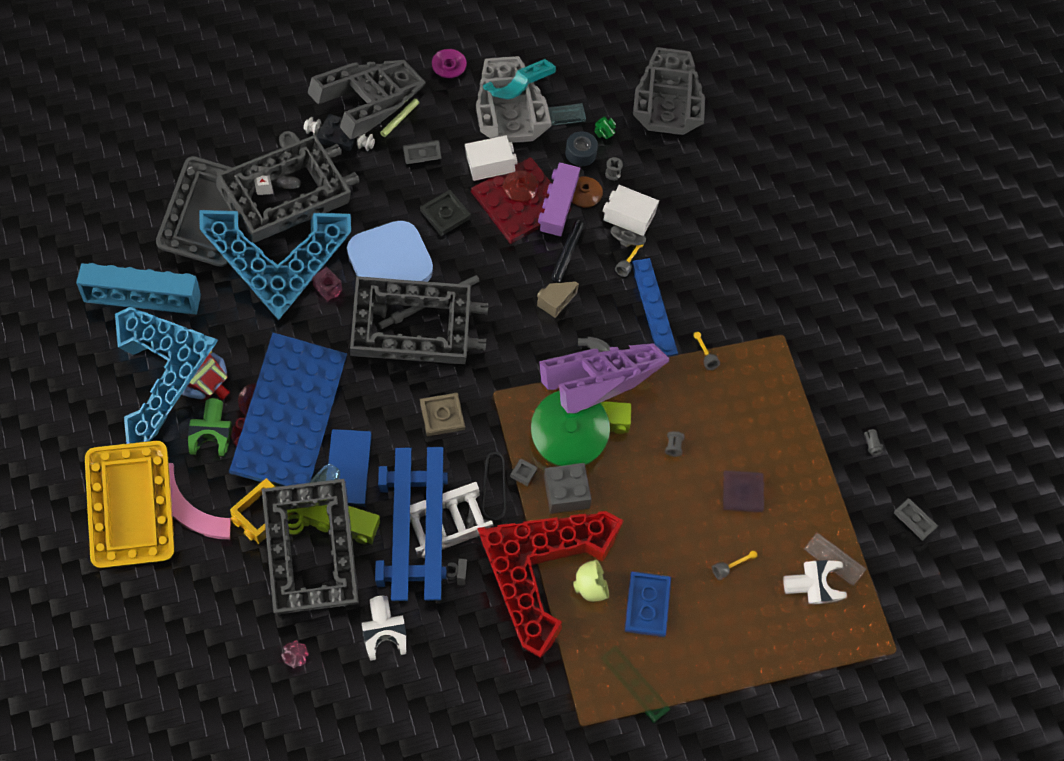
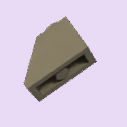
(556, 297)

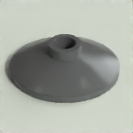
(627, 237)

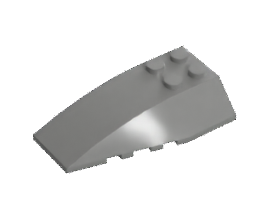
(518, 118)

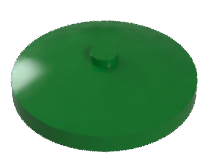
(569, 437)

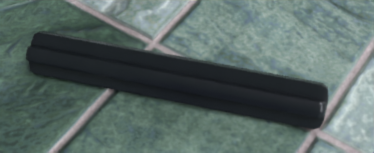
(567, 251)

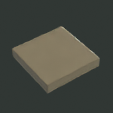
(442, 414)

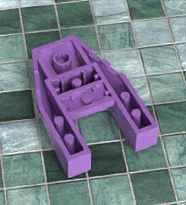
(596, 376)

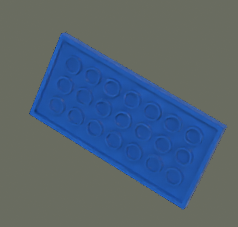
(288, 412)

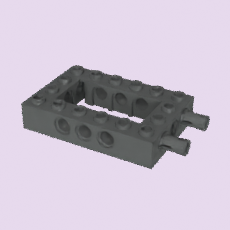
(307, 153)
(418, 294)

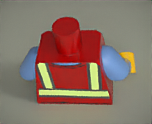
(208, 379)

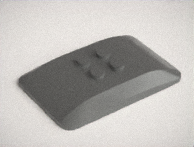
(181, 224)

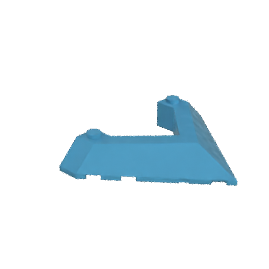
(273, 283)
(185, 354)

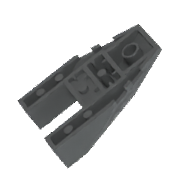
(382, 87)

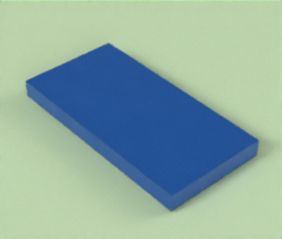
(351, 456)

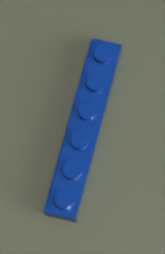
(654, 307)

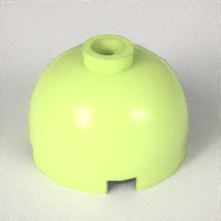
(591, 582)

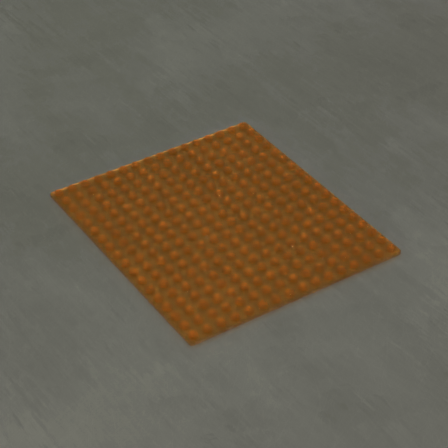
(718, 631)

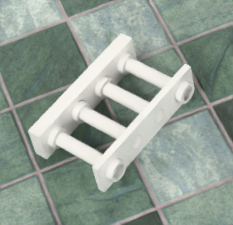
(450, 501)

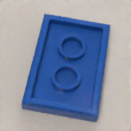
(648, 604)

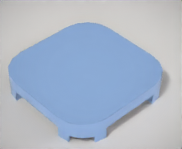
(390, 253)

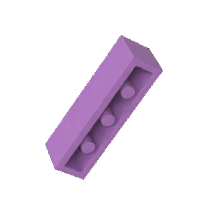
(559, 199)

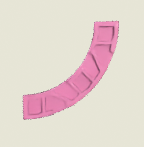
(195, 519)

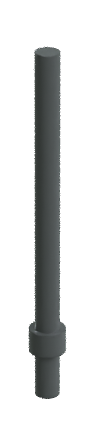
(398, 317)

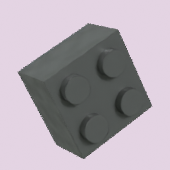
(567, 488)

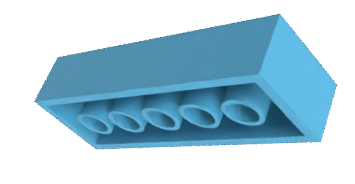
(139, 288)

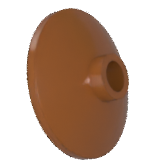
(588, 197)

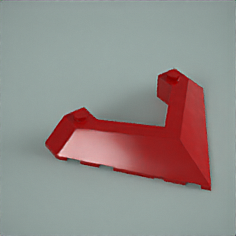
(517, 547)

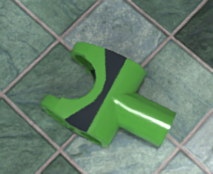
(210, 429)

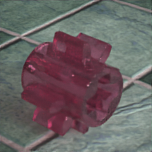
(294, 654)

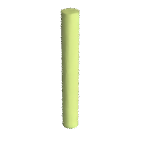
(399, 117)

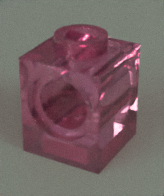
(326, 277)

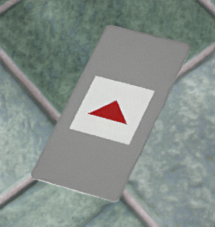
(263, 183)

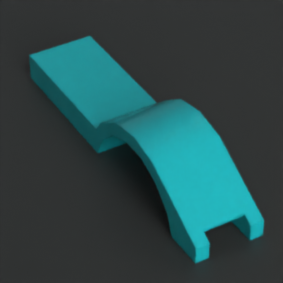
(522, 79)

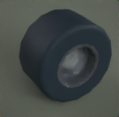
(581, 148)

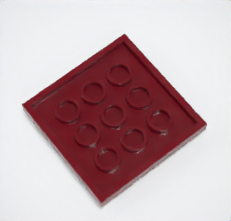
(510, 216)

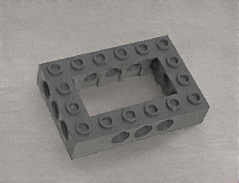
(275, 504)

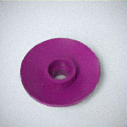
(449, 63)

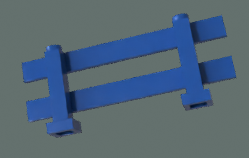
(402, 480)

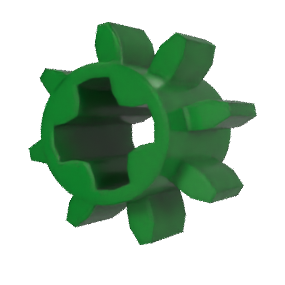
(605, 127)

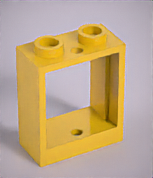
(239, 520)

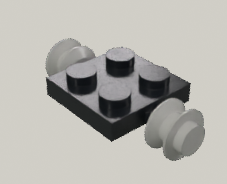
(332, 134)

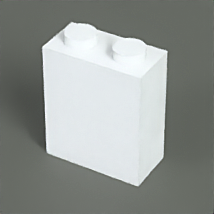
(490, 157)
(630, 210)

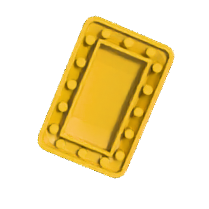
(129, 504)

